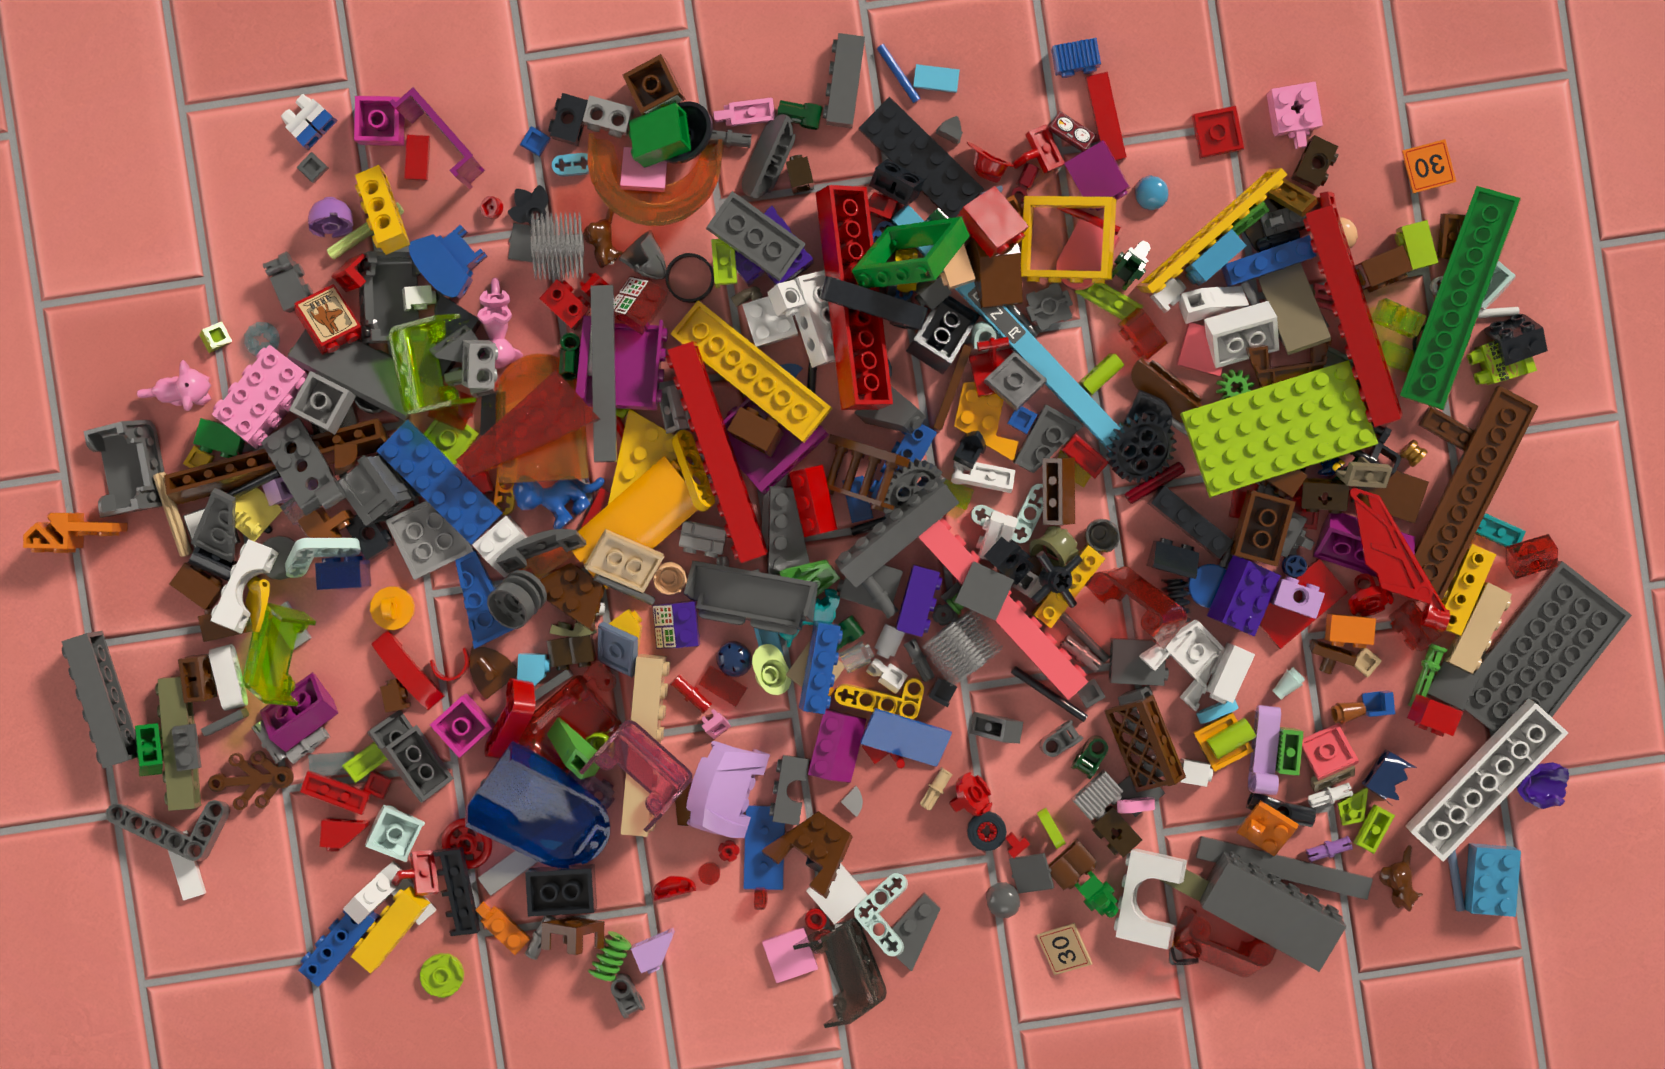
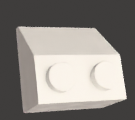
(498, 540)

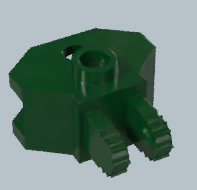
(1131, 264)

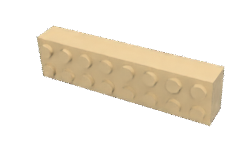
(648, 713)

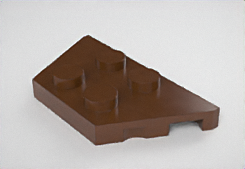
(574, 594)

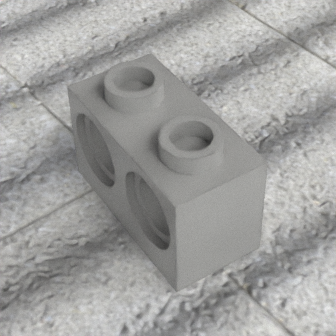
(610, 111)
(472, 364)

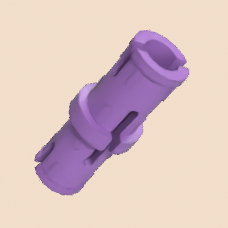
(1329, 849)

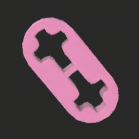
(1136, 805)

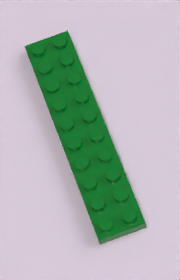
(1460, 297)

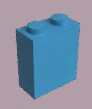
(1214, 258)

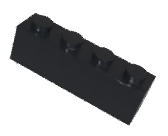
(1190, 522)

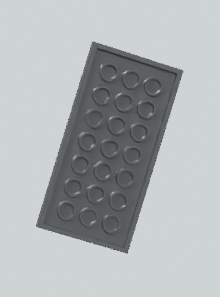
(1545, 648)

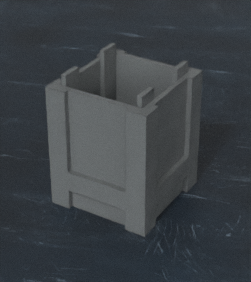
(376, 489)

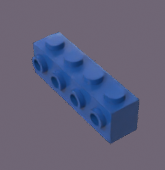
(911, 447)
(819, 667)
(334, 947)

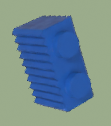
(1076, 57)

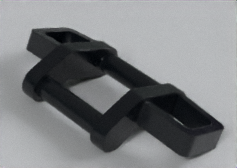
(1383, 433)

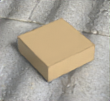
(1366, 662)

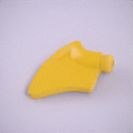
(257, 601)

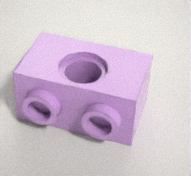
(1310, 601)

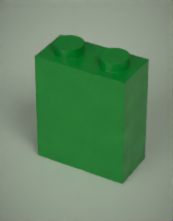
(659, 135)

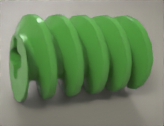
(611, 958)

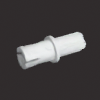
(1330, 795)

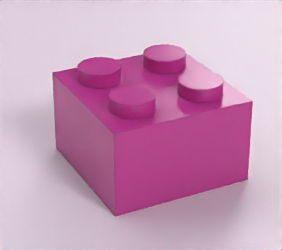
(378, 121)
(462, 725)

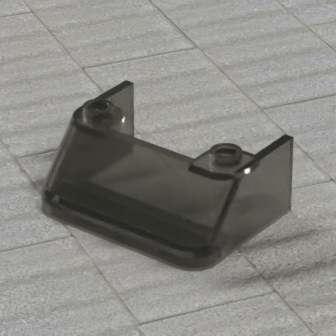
(853, 968)

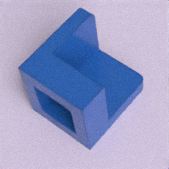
(1378, 703)

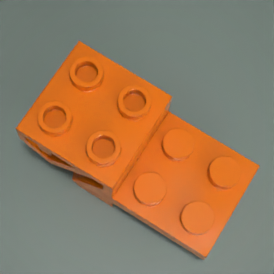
(66, 533)

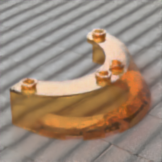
(653, 207)

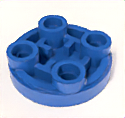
(1206, 584)

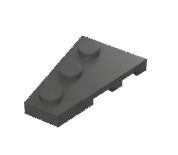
(217, 526)

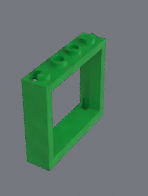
(944, 234)

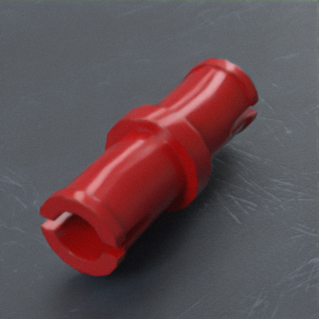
(691, 694)

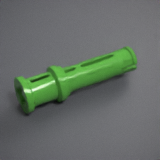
(1428, 664)

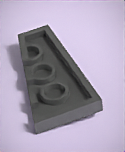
(785, 532)

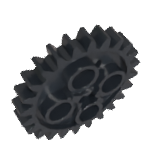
(1141, 447)

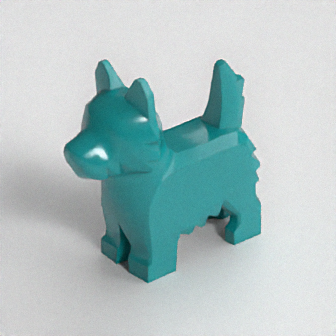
(824, 612)

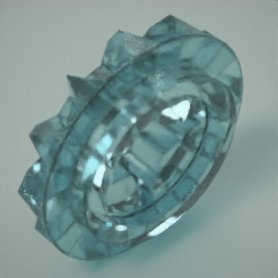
(257, 329)

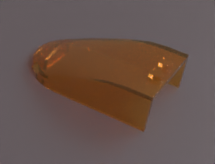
(555, 461)

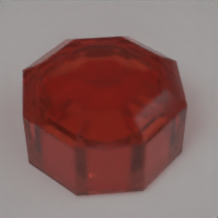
(760, 898)

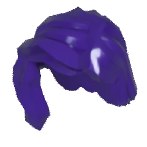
(1545, 785)

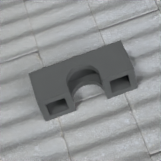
(790, 770)

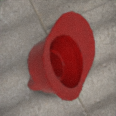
(987, 165)

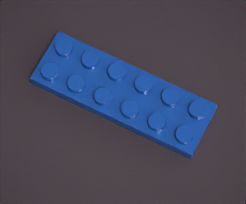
(439, 482)

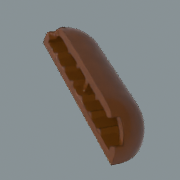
(1161, 383)

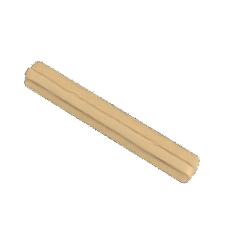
(173, 517)

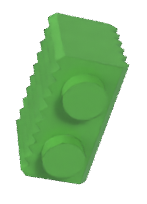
(1289, 751)

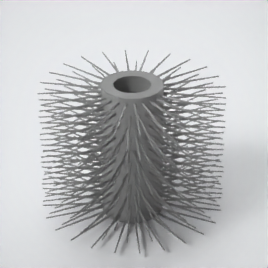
(554, 245)
(966, 650)

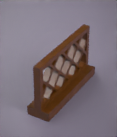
(1158, 740)

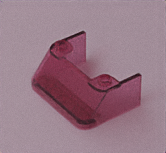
(647, 764)

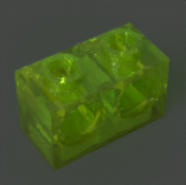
(1398, 318)

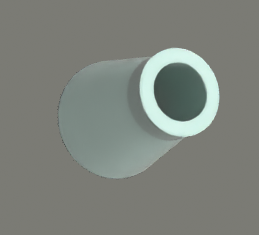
(1288, 683)

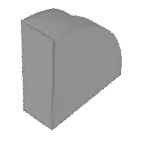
(853, 801)

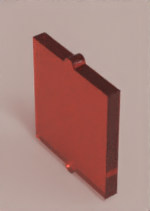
(455, 416)

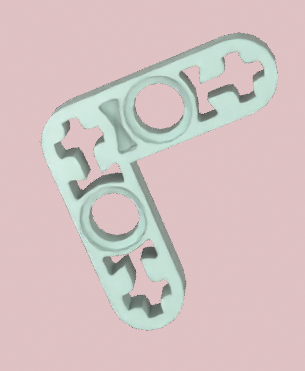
(1029, 525)
(307, 548)
(875, 917)

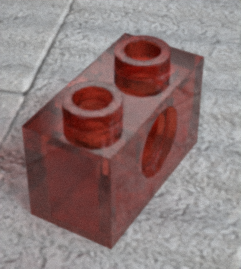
(1531, 556)

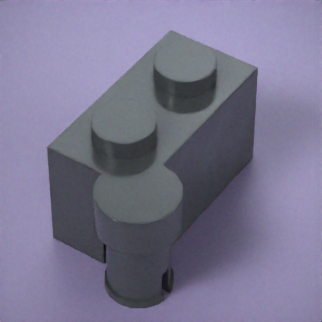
(287, 281)

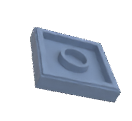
(617, 649)

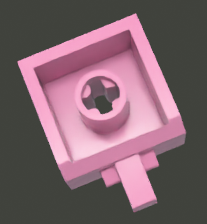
(1287, 121)

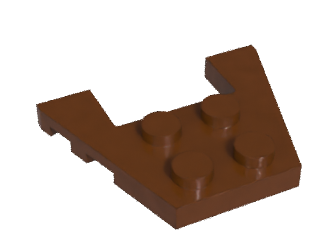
(1269, 375)
(819, 841)

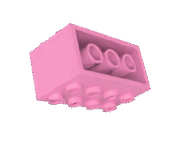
(261, 397)

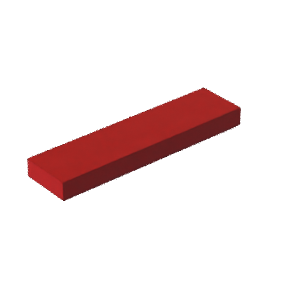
(1105, 114)

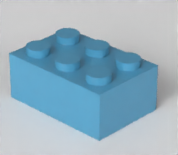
(1492, 879)

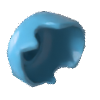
(1151, 192)

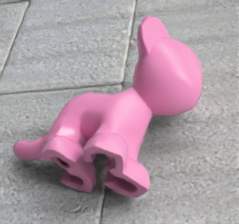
(495, 319)
(186, 389)

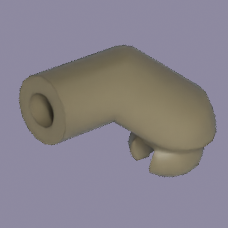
(743, 296)

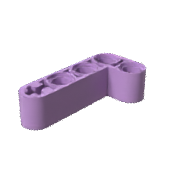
(1264, 755)

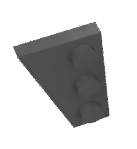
(1046, 436)
(914, 929)

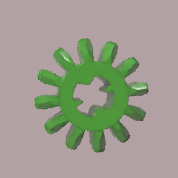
(1233, 379)

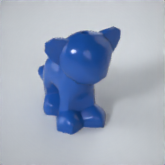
(554, 498)

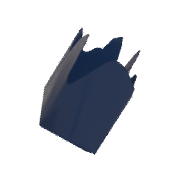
(1386, 774)

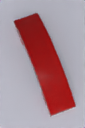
(406, 670)

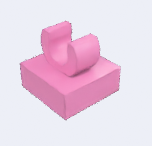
(715, 725)

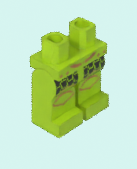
(1492, 367)

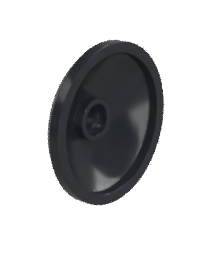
(700, 131)

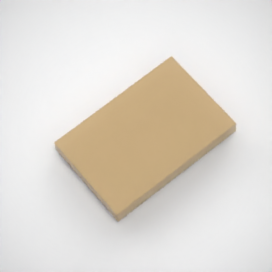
(624, 561)

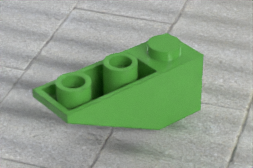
(572, 748)

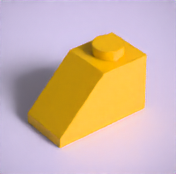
(630, 623)

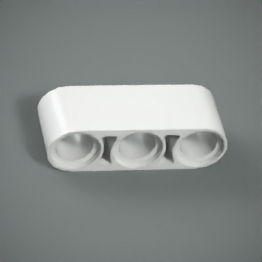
(228, 677)

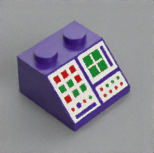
(676, 625)

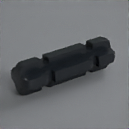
(1277, 239)

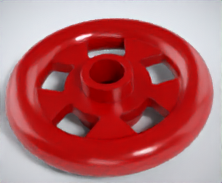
(449, 839)

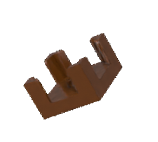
(573, 930)

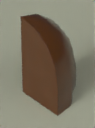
(344, 457)

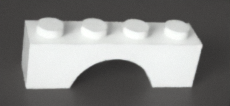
(253, 560)

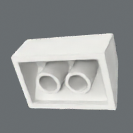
(1242, 328)

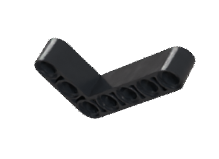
(897, 311)

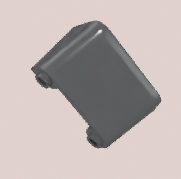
(382, 294)
(130, 460)

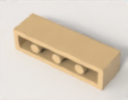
(1484, 619)

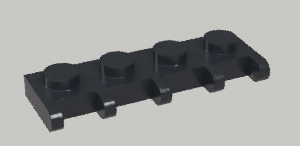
(459, 891)

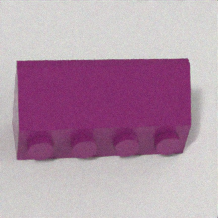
(1341, 543)

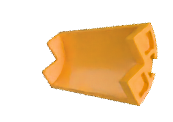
(644, 511)

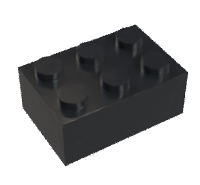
(561, 890)

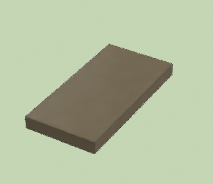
(1295, 307)

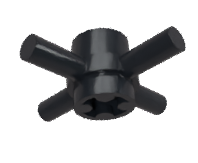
(1056, 579)

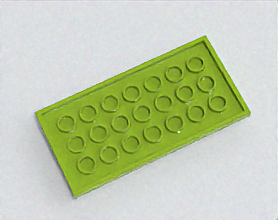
(1278, 428)

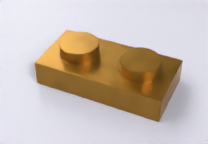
(1293, 198)

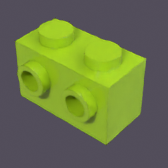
(1417, 244)

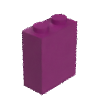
(1098, 173)

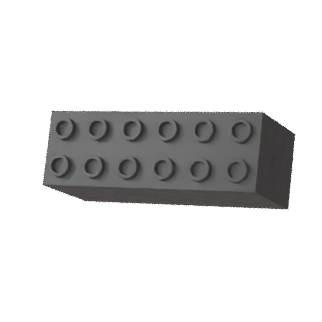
(1272, 910)

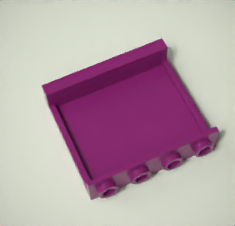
(636, 366)
(767, 470)

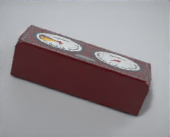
(1072, 132)

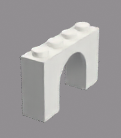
(1132, 922)

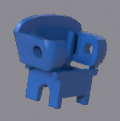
(446, 261)

